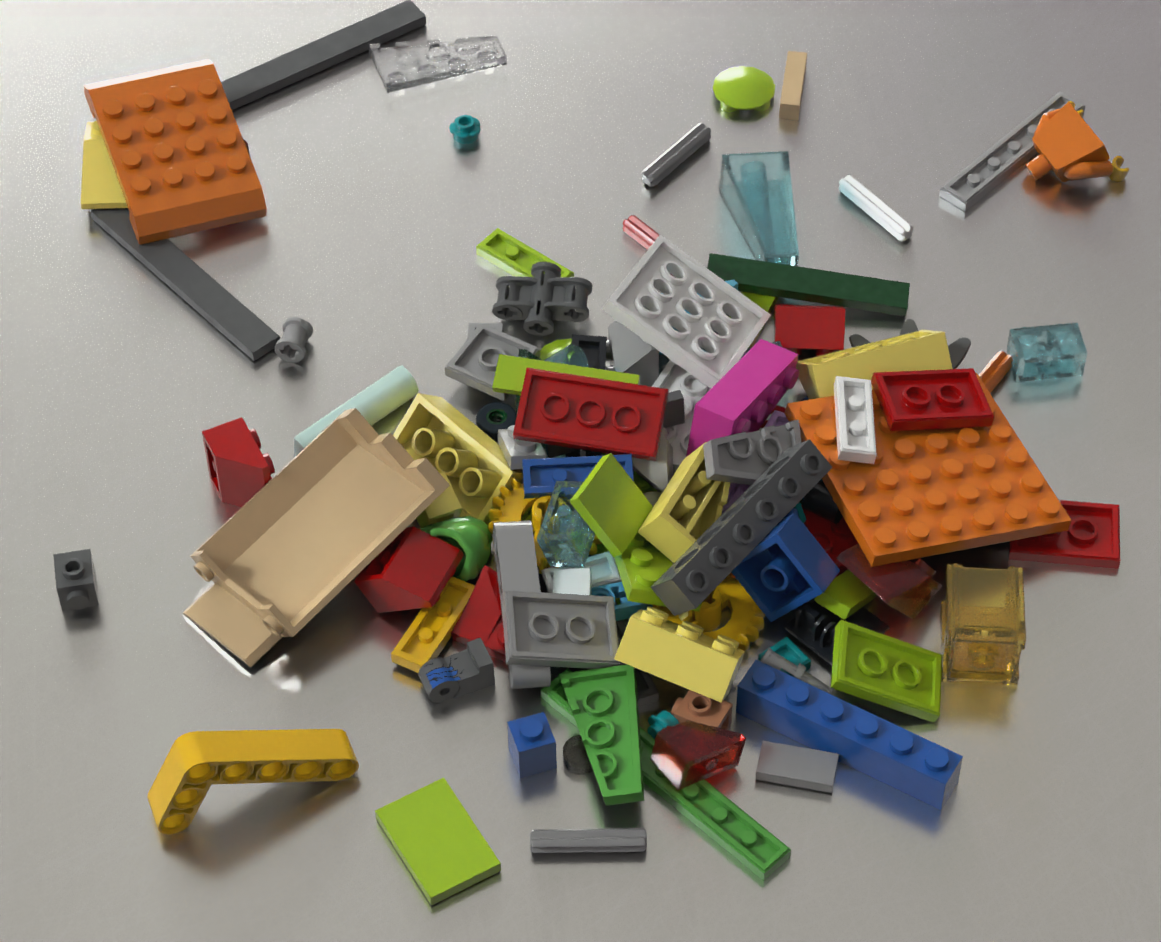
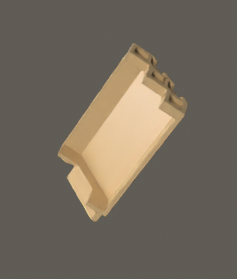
(308, 535)

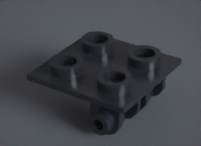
(816, 627)

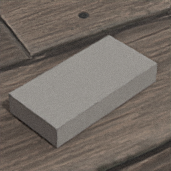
(797, 766)

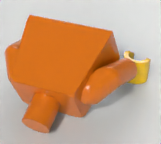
(1071, 148)

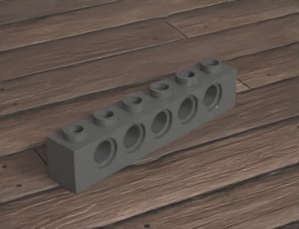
(741, 528)

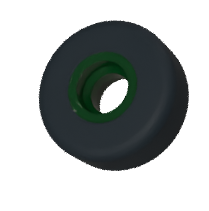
(492, 412)

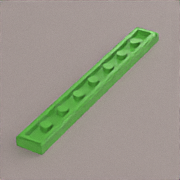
(700, 804)

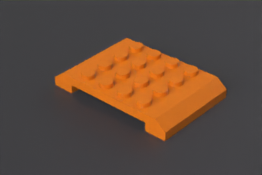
(176, 151)

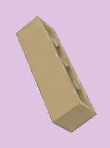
(793, 85)

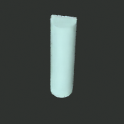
(372, 403)

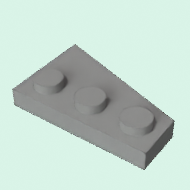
(746, 456)

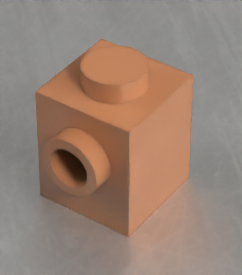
(703, 710)

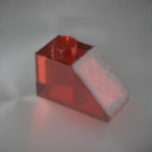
(695, 752)

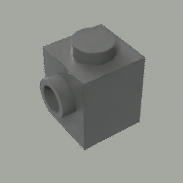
(75, 580)

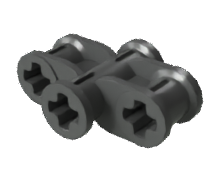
(542, 298)

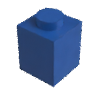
(532, 745)

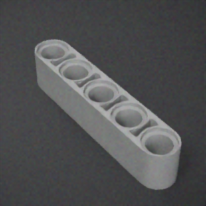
(519, 572)

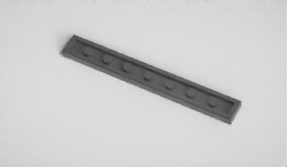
(322, 53)
(192, 285)

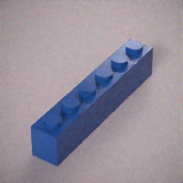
(858, 736)

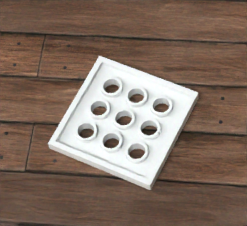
(669, 309)

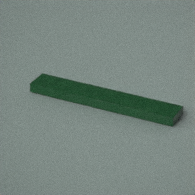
(812, 284)

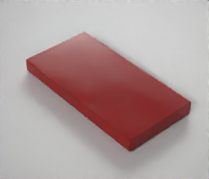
(591, 414)

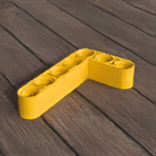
(243, 758)

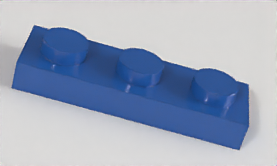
(542, 473)

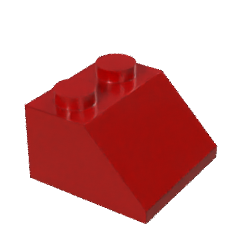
(809, 328)

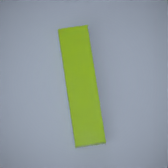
(511, 373)

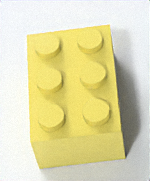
(680, 653)

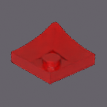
(483, 616)

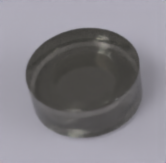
(575, 756)

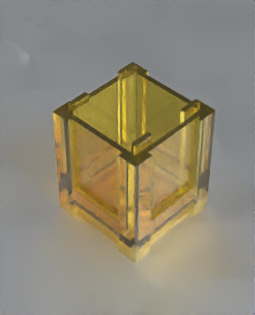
(982, 624)

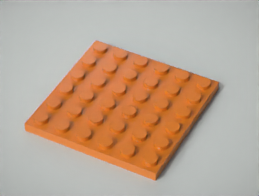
(933, 486)

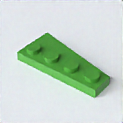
(608, 723)

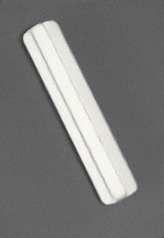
(875, 208)

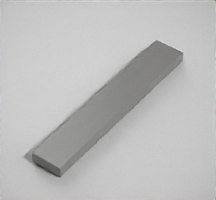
(1000, 159)

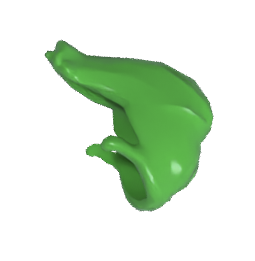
(468, 535)

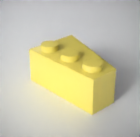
(685, 508)

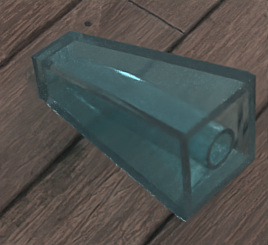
(761, 203)

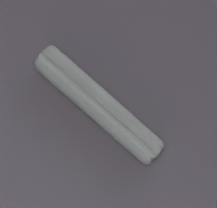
(676, 155)
(588, 840)

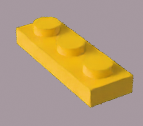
(432, 627)

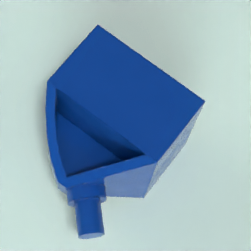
(786, 568)

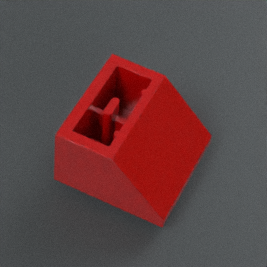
(236, 461)
(409, 572)

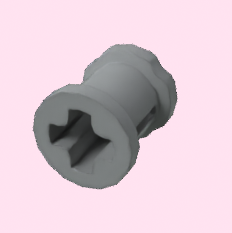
(292, 343)

